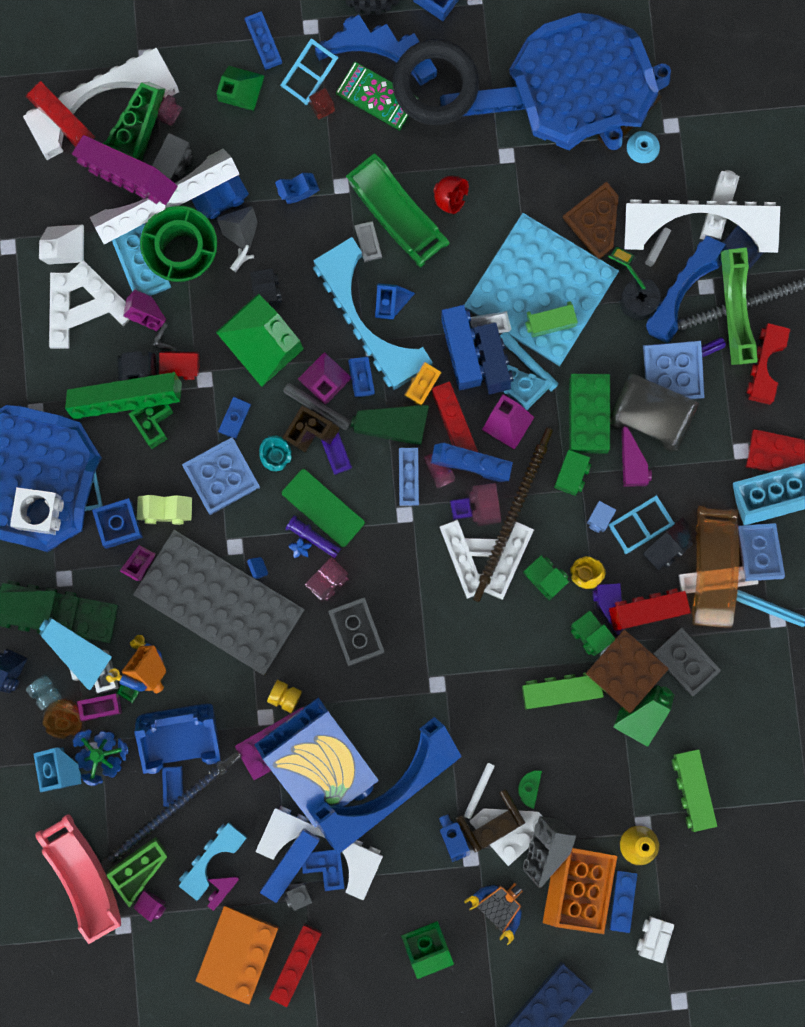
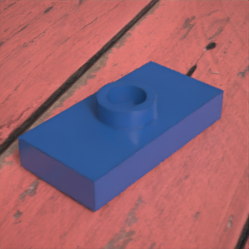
(234, 418)

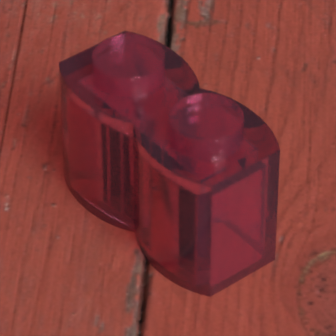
(327, 579)

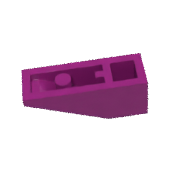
(634, 464)

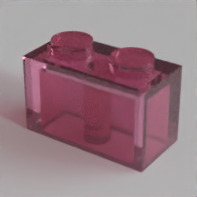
(486, 504)

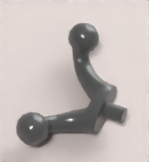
(159, 344)

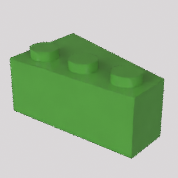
(136, 870)

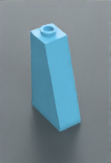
(76, 652)

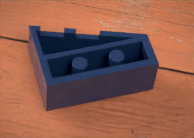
(493, 358)
(10, 669)

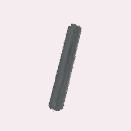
(317, 406)

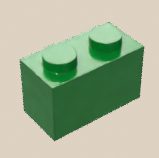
(572, 473)

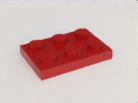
(774, 451)

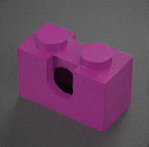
(108, 707)

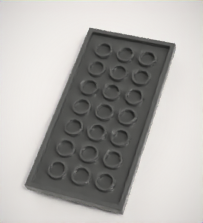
(219, 602)

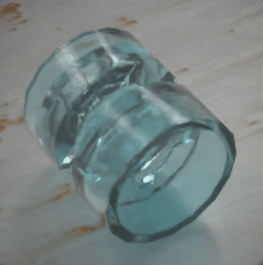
(43, 692)

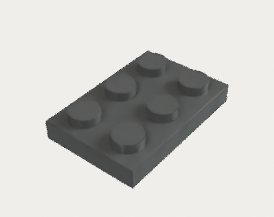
(687, 662)

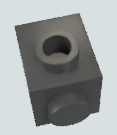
(298, 897)

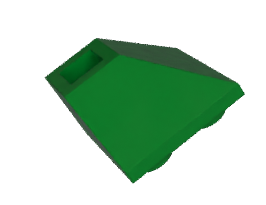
(240, 87)

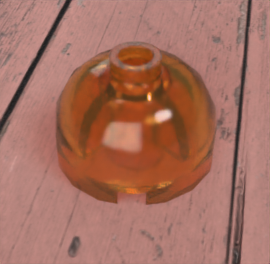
(62, 719)

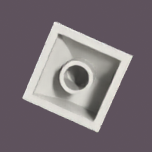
(62, 244)

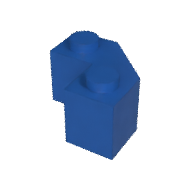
(221, 198)

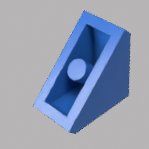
(391, 300)

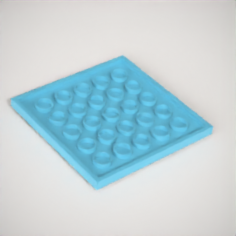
(537, 274)

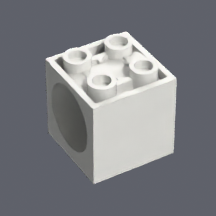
(24, 498)

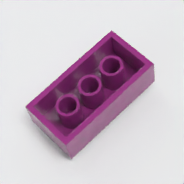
(251, 756)

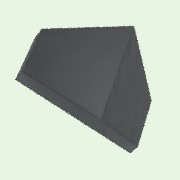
(239, 226)

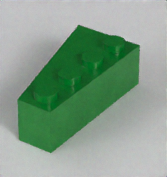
(137, 121)

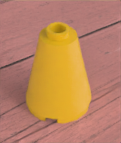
(632, 842)

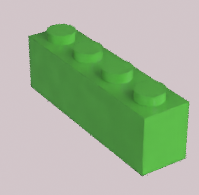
(560, 691)
(695, 790)

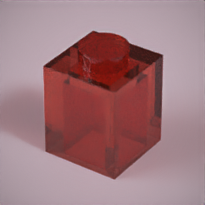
(321, 103)

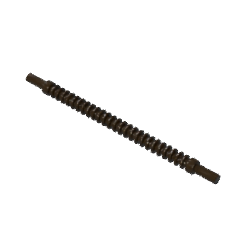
(517, 504)

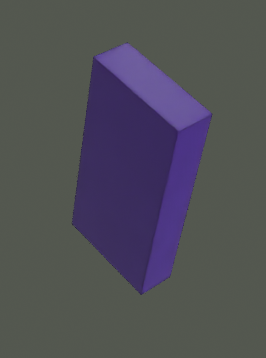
(337, 455)

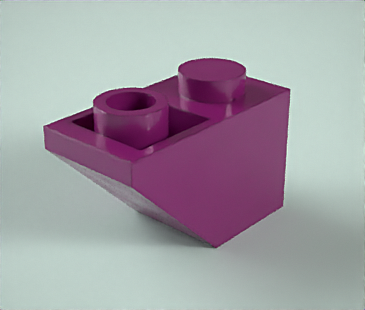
(143, 310)
(150, 906)

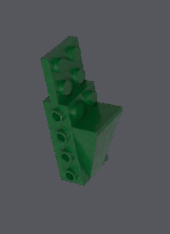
(30, 607)

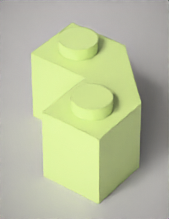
(164, 509)

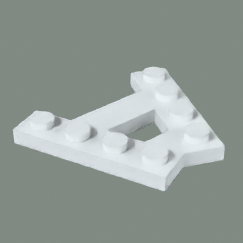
(64, 318)
(463, 549)

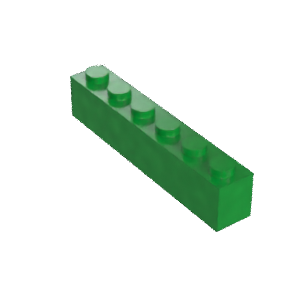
(123, 395)

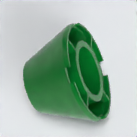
(175, 223)

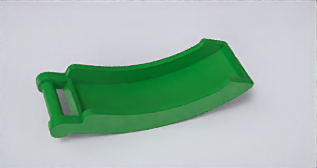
(395, 209)

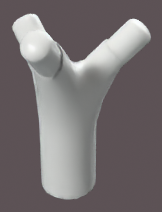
(241, 258)

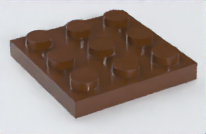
(626, 671)

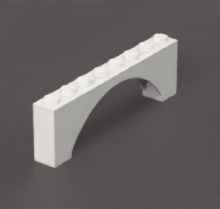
(144, 68)
(211, 173)
(758, 221)

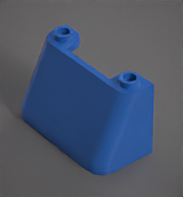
(177, 736)

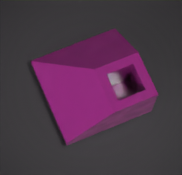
(324, 378)
(508, 422)

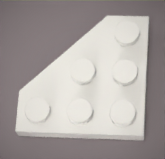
(515, 842)

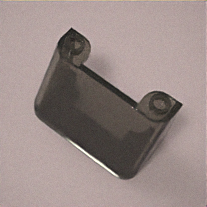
(653, 411)

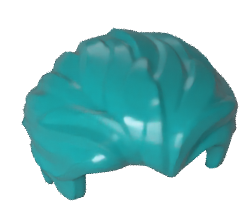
(275, 453)

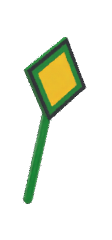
(625, 258)

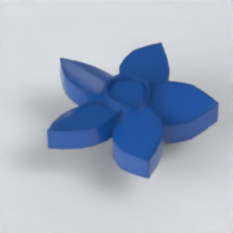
(300, 548)

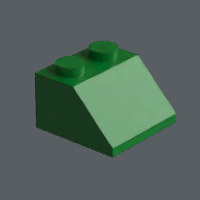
(427, 950)

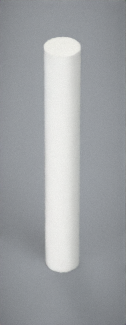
(479, 790)

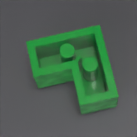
(147, 422)
(545, 578)
(592, 634)

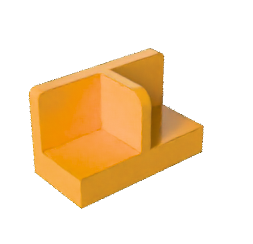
(422, 383)

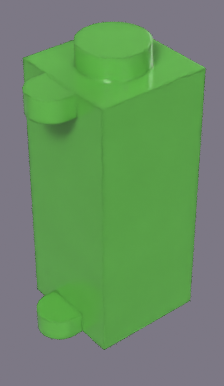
(551, 320)

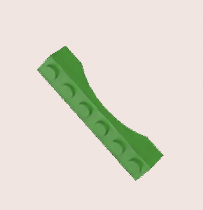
(741, 340)

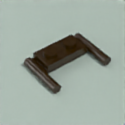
(495, 828)

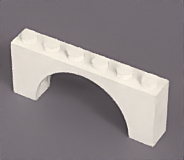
(285, 827)

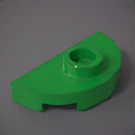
(529, 787)

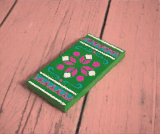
(372, 95)

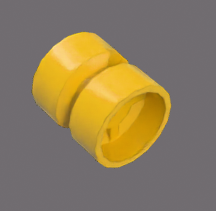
(284, 696)

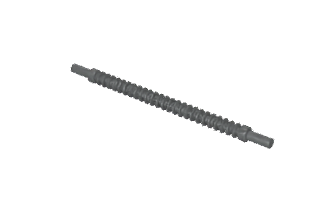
(688, 322)

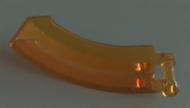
(716, 568)

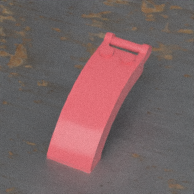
(82, 879)

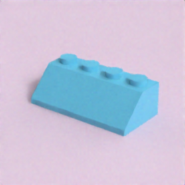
(771, 494)

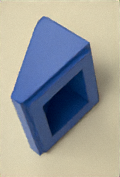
(257, 567)

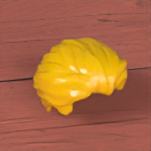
(587, 572)

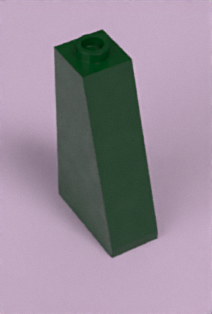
(395, 424)

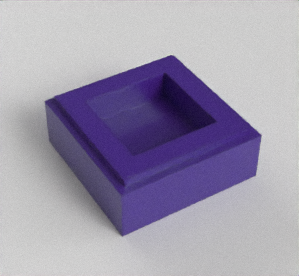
(461, 508)

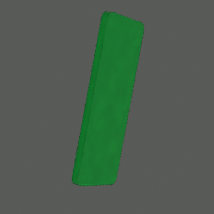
(323, 508)

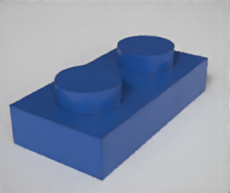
(361, 377)

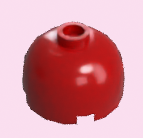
(450, 192)

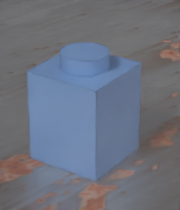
(600, 517)

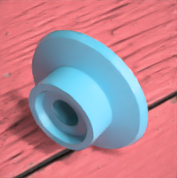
(641, 154)

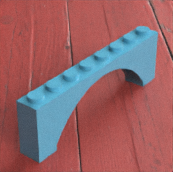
(395, 362)

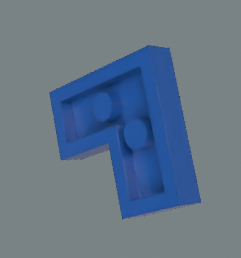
(331, 865)

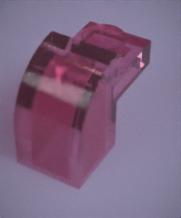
(169, 110)
(439, 474)

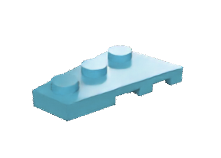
(526, 387)

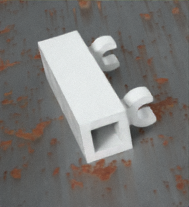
(723, 192)

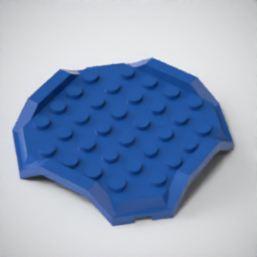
(583, 78)
(48, 456)

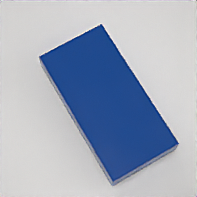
(172, 784)

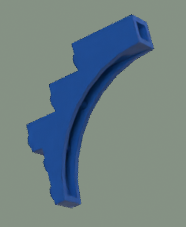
(380, 41)

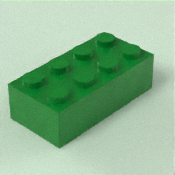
(589, 413)

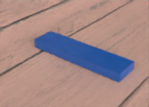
(289, 865)

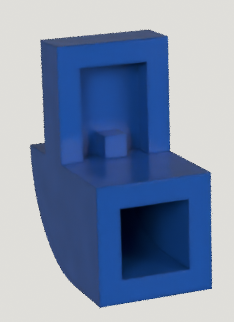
(298, 188)

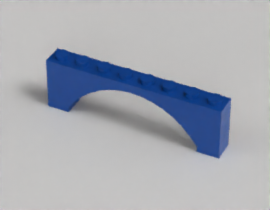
(347, 824)

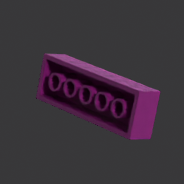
(124, 171)

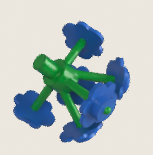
(93, 756)

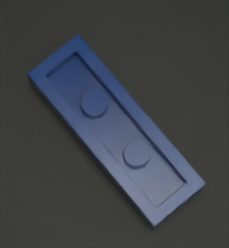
(263, 40)
(623, 901)

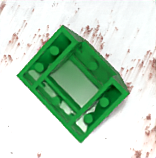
(260, 339)

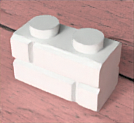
(655, 939)

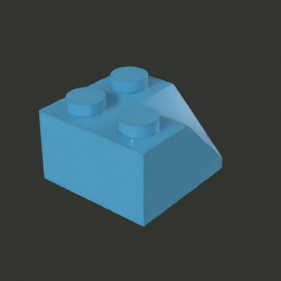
(56, 770)

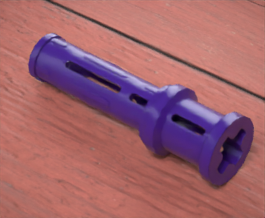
(305, 532)

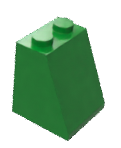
(647, 715)

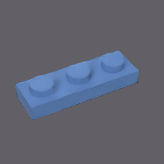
(408, 477)

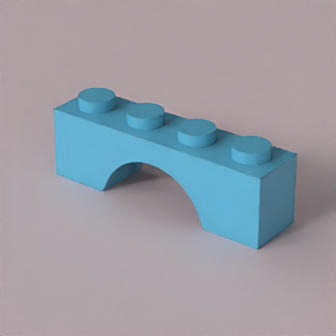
(196, 881)

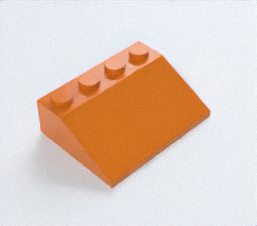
(581, 891)
(237, 954)

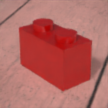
(182, 363)

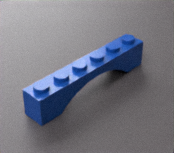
(706, 259)

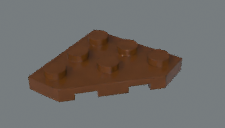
(595, 220)

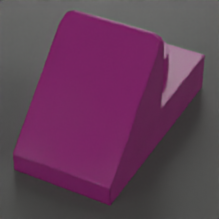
(138, 563)
(225, 885)

